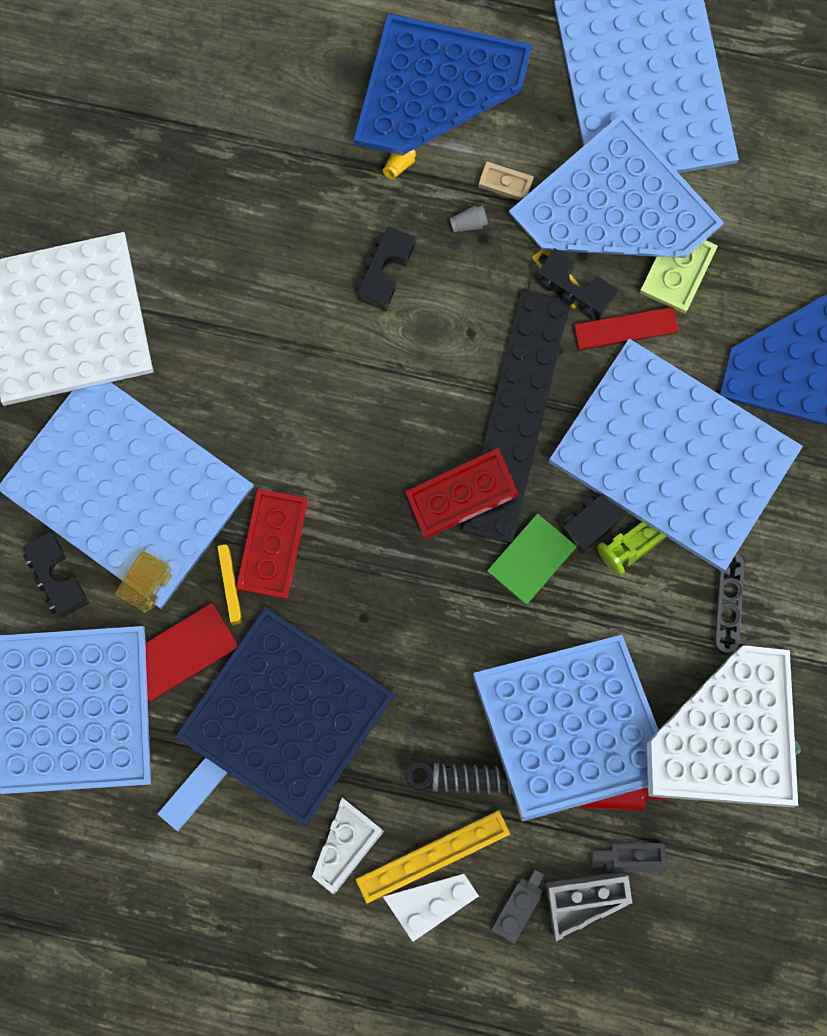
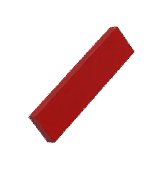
(620, 329)

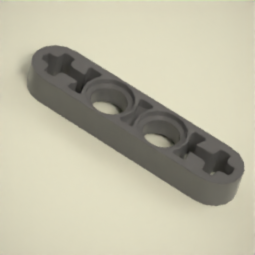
(733, 604)

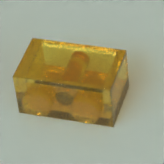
(144, 582)

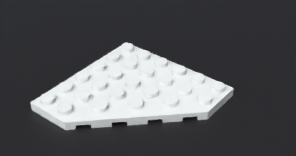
(731, 736)

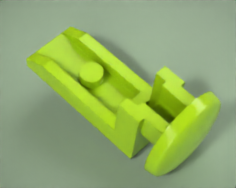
(629, 547)

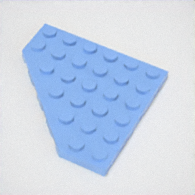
(617, 200)

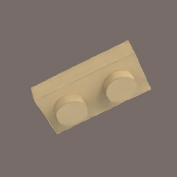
(505, 181)

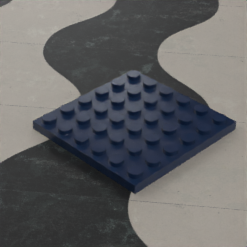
(285, 716)

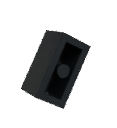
(591, 523)

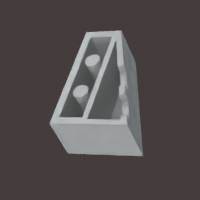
(584, 900)

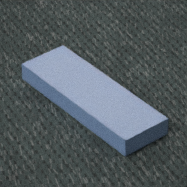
(192, 794)

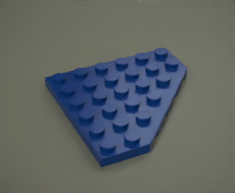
(433, 81)
(783, 366)

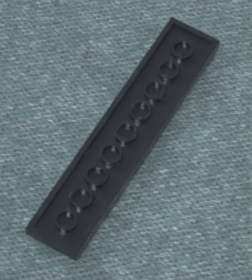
(521, 404)

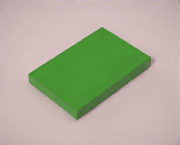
(531, 559)

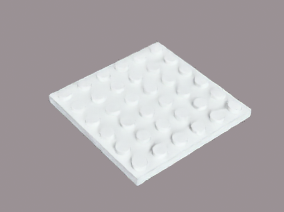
(69, 319)

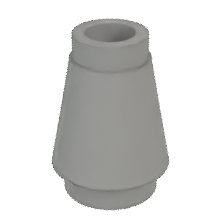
(470, 219)

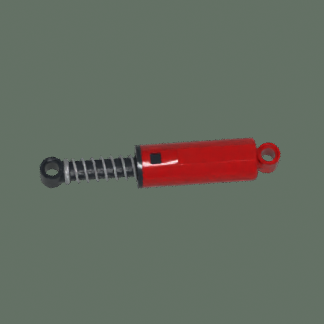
(497, 780)

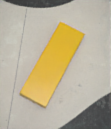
(230, 585)

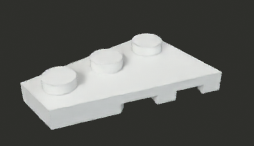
(346, 846)
(430, 904)

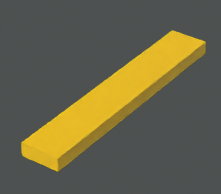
(432, 857)

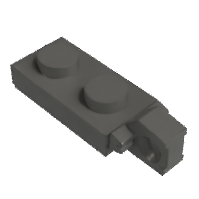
(631, 858)
(519, 907)

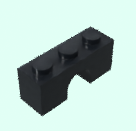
(393, 247)
(591, 299)
(44, 556)

